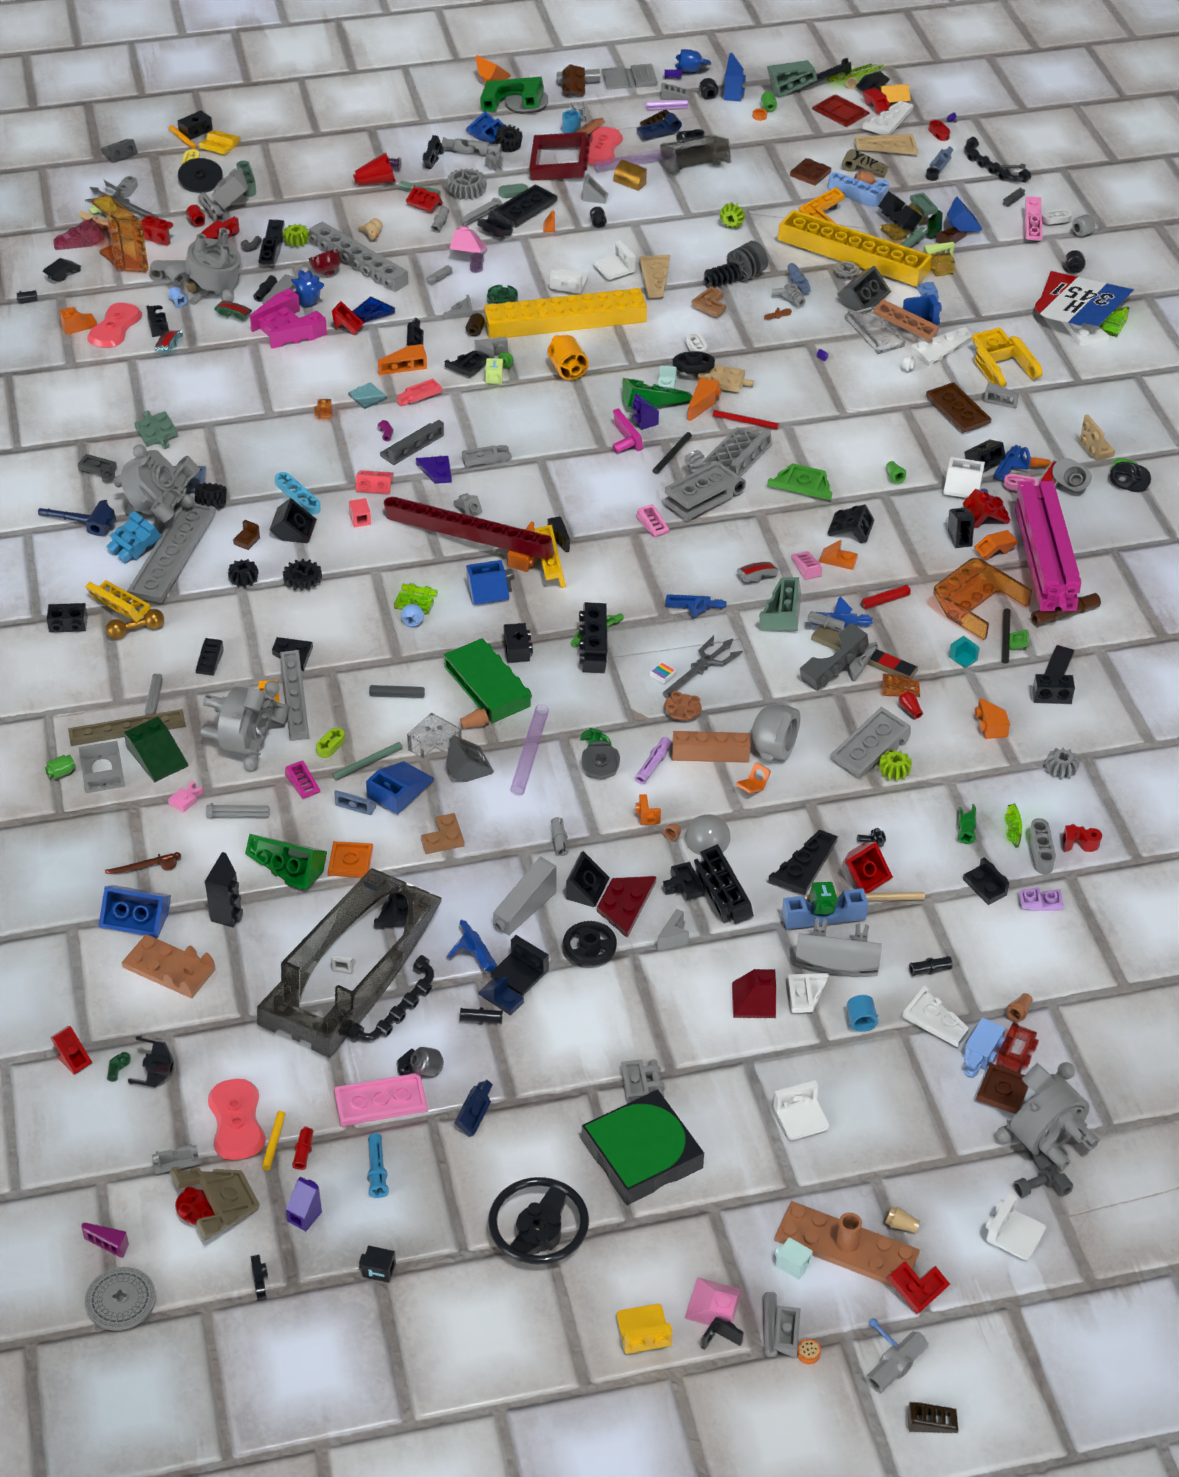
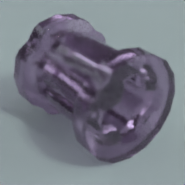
(395, 163)
(476, 264)

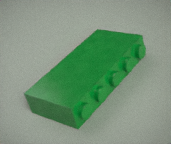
(487, 680)

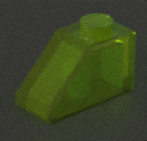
(1115, 321)

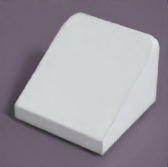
(343, 964)

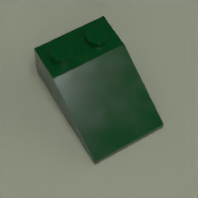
(155, 749)

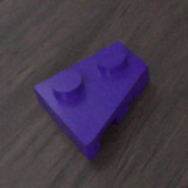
(436, 468)

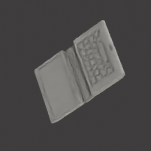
(637, 76)

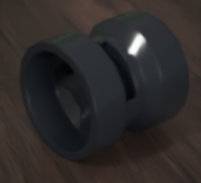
(598, 217)

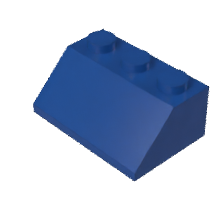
(134, 910)

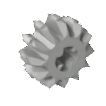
(695, 461)
(1062, 763)

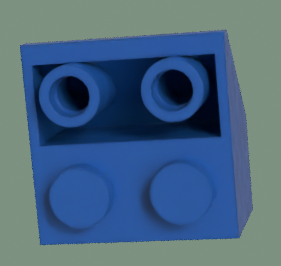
(487, 582)

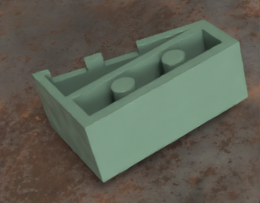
(791, 76)
(783, 607)

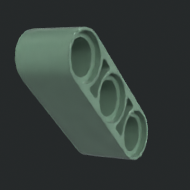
(247, 171)

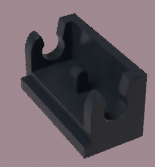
(157, 321)

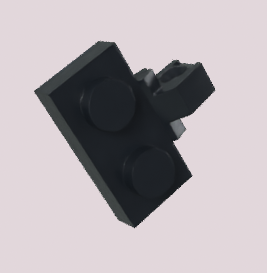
(684, 881)

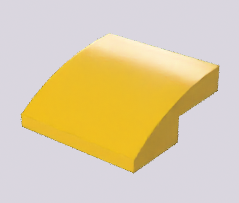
(219, 142)

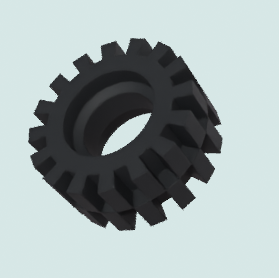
(508, 131)
(210, 494)

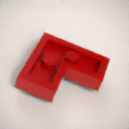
(915, 1290)

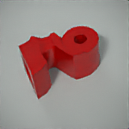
(1087, 839)

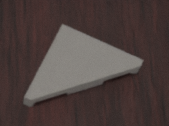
(460, 309)
(861, 660)

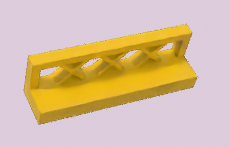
(552, 566)
(118, 604)

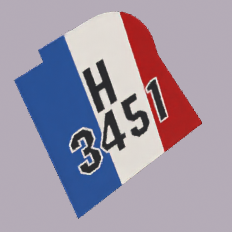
(1079, 299)

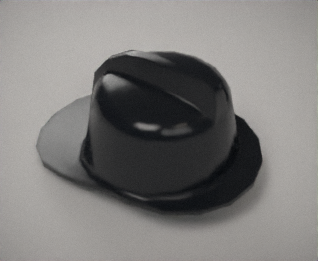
(1130, 476)

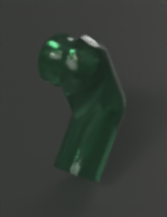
(116, 1064)

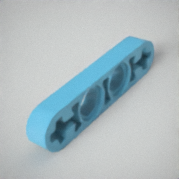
(313, 508)

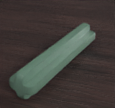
(407, 186)

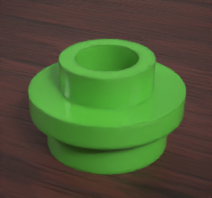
(507, 359)

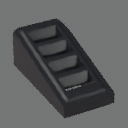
(560, 532)
(210, 646)

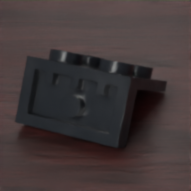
(856, 519)
(522, 966)

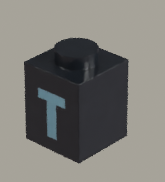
(378, 1264)

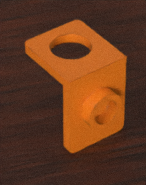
(752, 784)

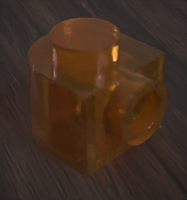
(324, 409)

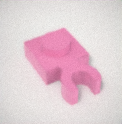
(184, 799)

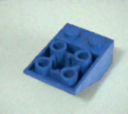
(397, 785)

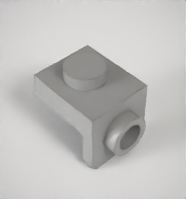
(469, 503)

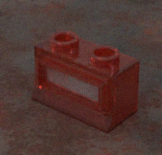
(1017, 1048)

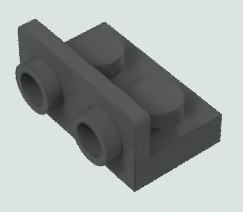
(120, 150)

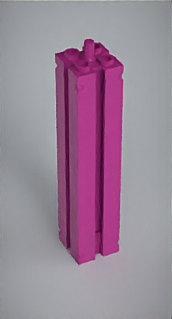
(1047, 546)

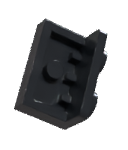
(497, 224)

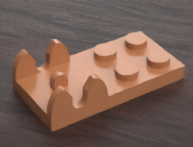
(169, 965)

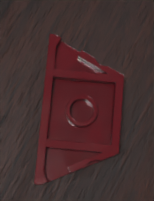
(625, 900)

